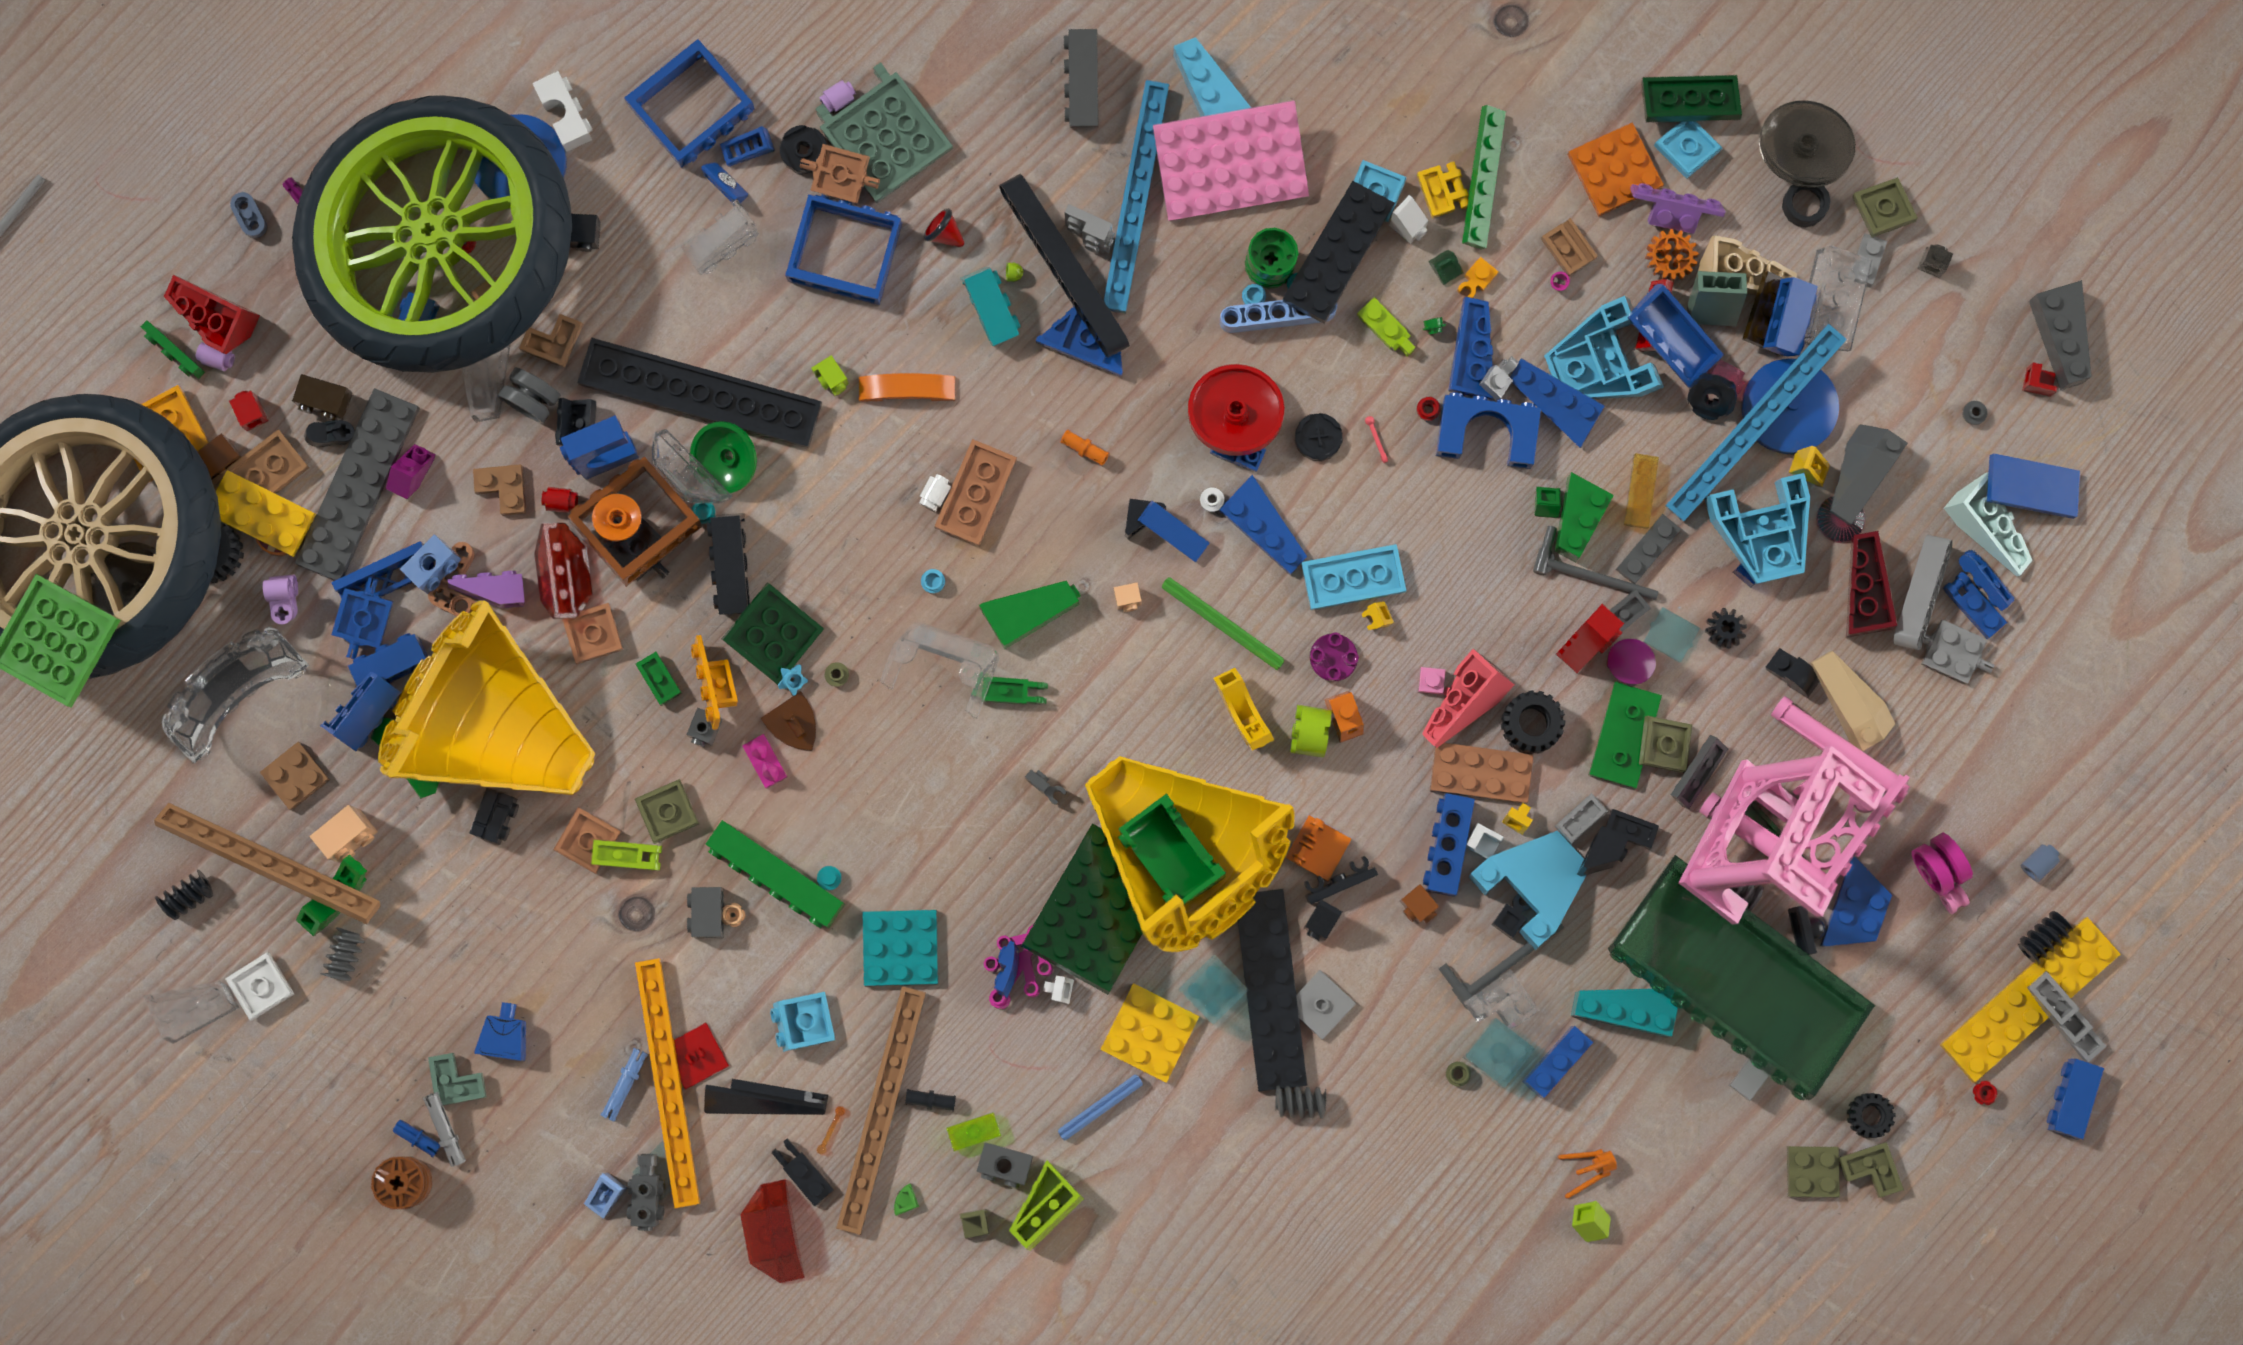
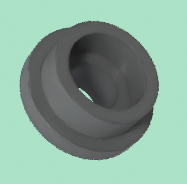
(1972, 419)

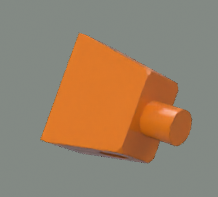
(1345, 716)

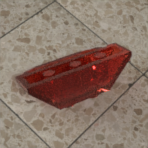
(562, 571)
(772, 1233)

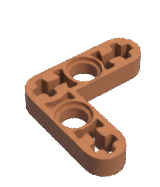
(466, 562)

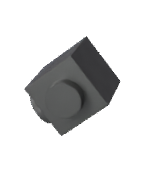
(701, 730)

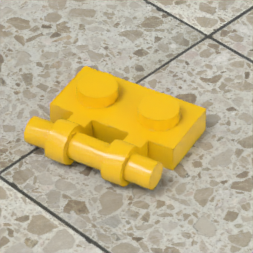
(1436, 190)

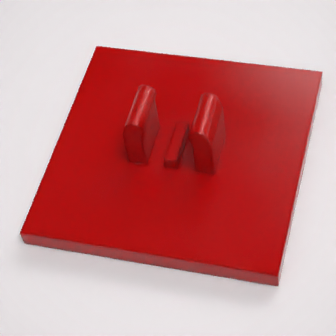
(698, 1056)

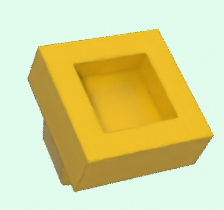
(1380, 615)
(1518, 818)

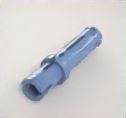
(624, 1084)

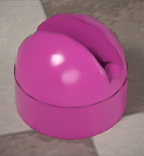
(1562, 276)

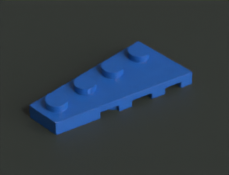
(1472, 349)
(1560, 402)
(1258, 520)

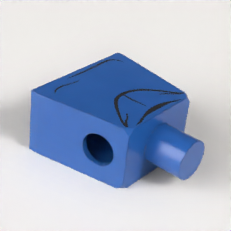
(503, 1035)

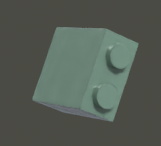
(1717, 298)

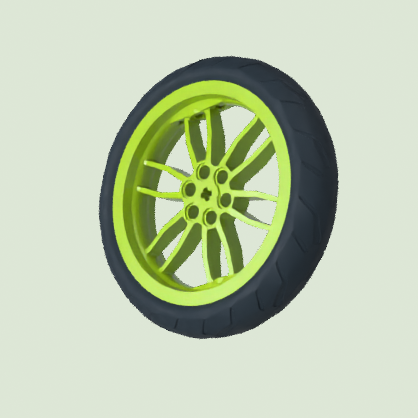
(352, 166)

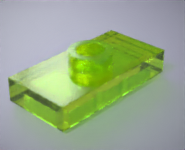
(973, 1131)

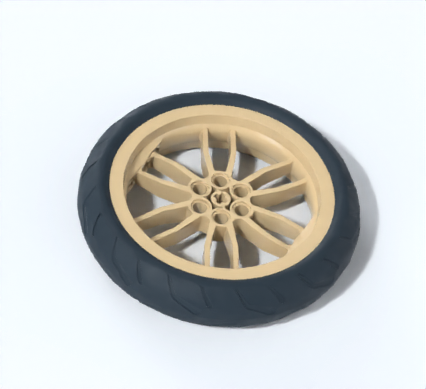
(188, 532)

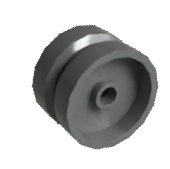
(530, 392)

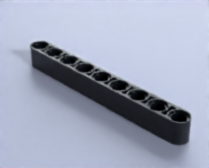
(1064, 265)

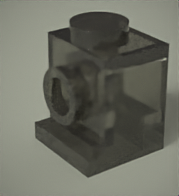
(1937, 257)

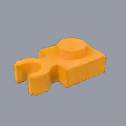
(1479, 277)

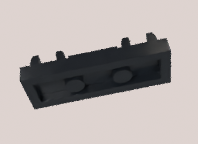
(1340, 882)

